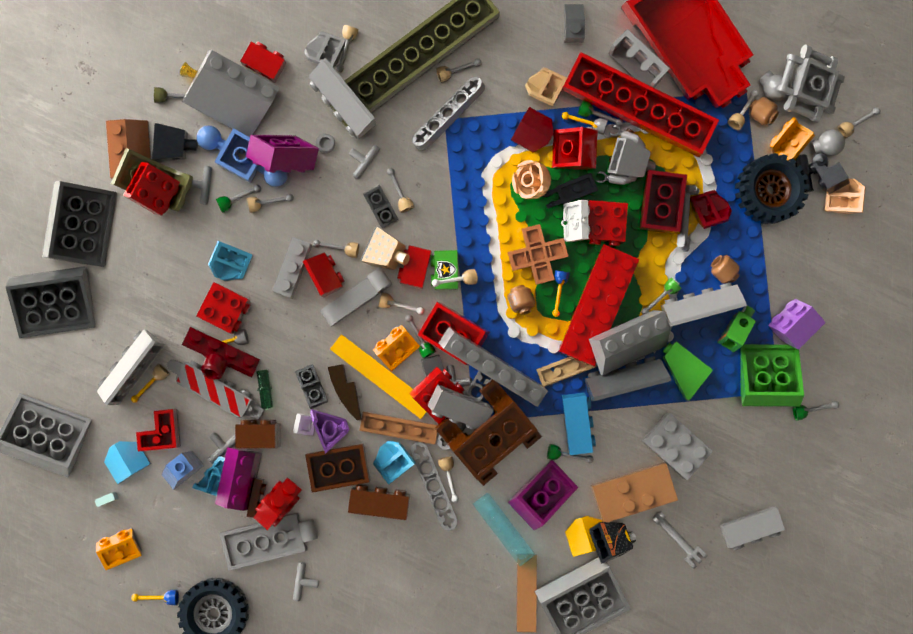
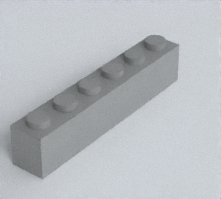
(493, 366)

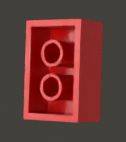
(444, 317)

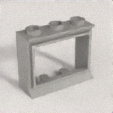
(634, 63)

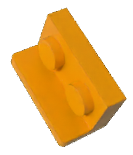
(396, 347)
(118, 549)

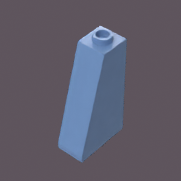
(181, 468)

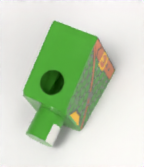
(738, 329)

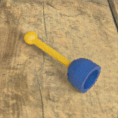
(561, 278)
(170, 597)

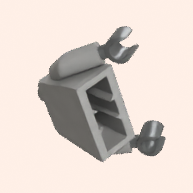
(628, 160)

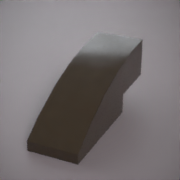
(346, 391)

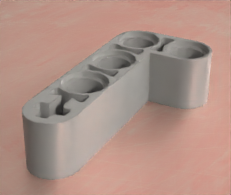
(356, 297)

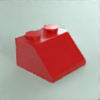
(575, 148)
(323, 274)

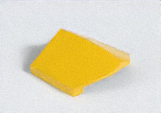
(579, 535)

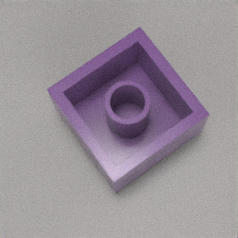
(796, 323)

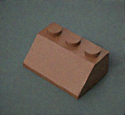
(129, 135)

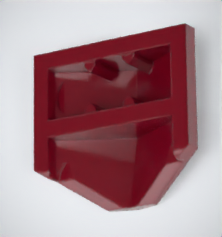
(533, 131)
(710, 209)

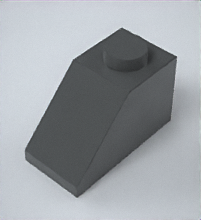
(574, 23)

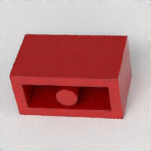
(263, 61)
(415, 270)

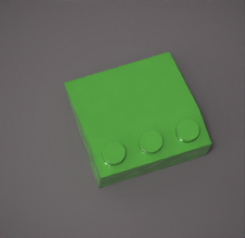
(770, 375)

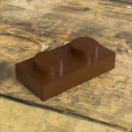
(257, 490)

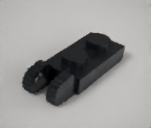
(572, 190)

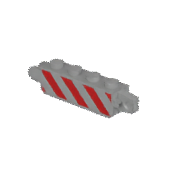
(215, 391)

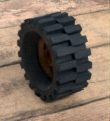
(792, 188)

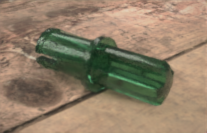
(264, 389)

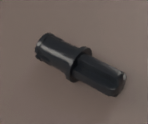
(803, 161)

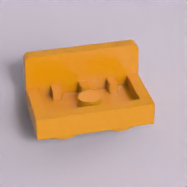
(791, 139)

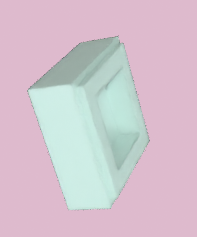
(106, 499)

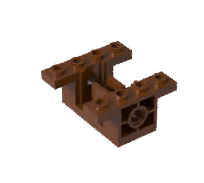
(478, 450)

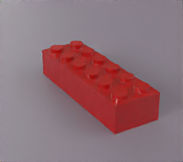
(598, 302)

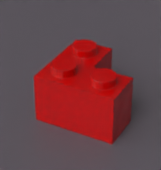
(165, 433)

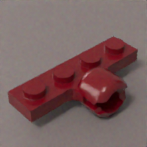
(219, 355)

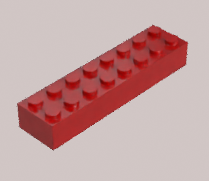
(640, 104)

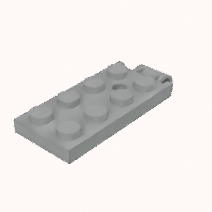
(256, 544)

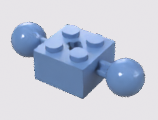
(237, 143)

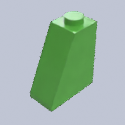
(685, 369)

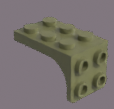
(129, 164)

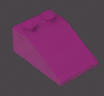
(543, 495)

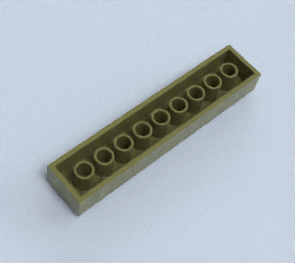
(420, 51)

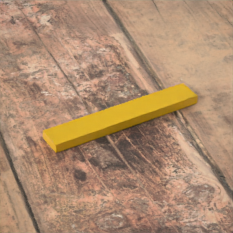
(377, 374)

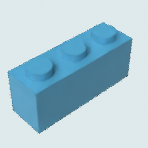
(578, 423)

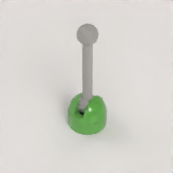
(671, 287)

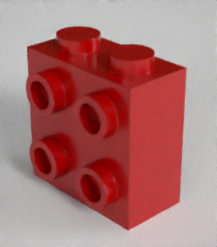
(152, 189)
(607, 222)
(223, 308)
(424, 390)
(277, 503)

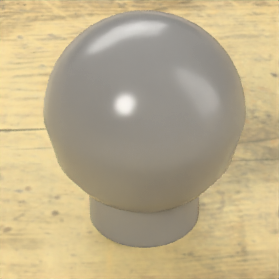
(770, 84)
(829, 143)

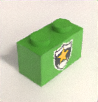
(445, 268)

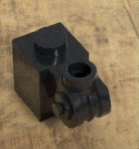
(831, 177)

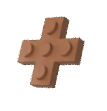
(537, 254)

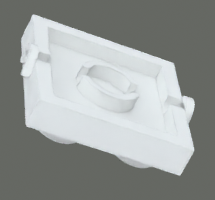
(576, 216)

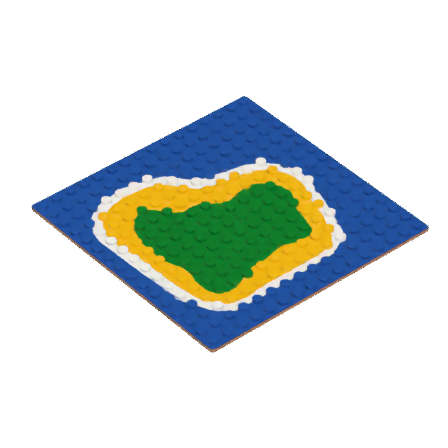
(490, 226)

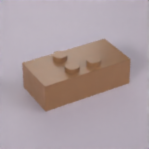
(634, 492)

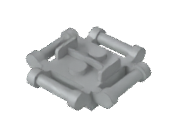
(812, 84)

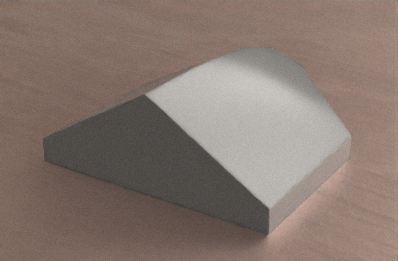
(325, 46)

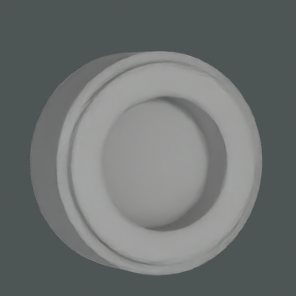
(325, 143)

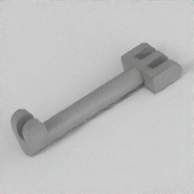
(683, 240)
(659, 518)

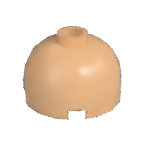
(531, 180)

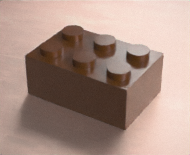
(255, 435)
(337, 468)
(379, 502)

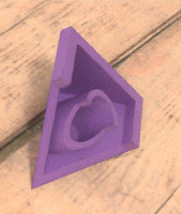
(329, 428)

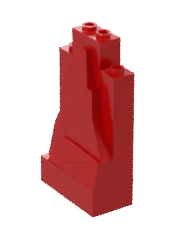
(696, 45)

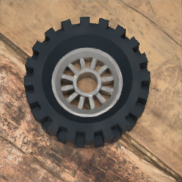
(213, 589)

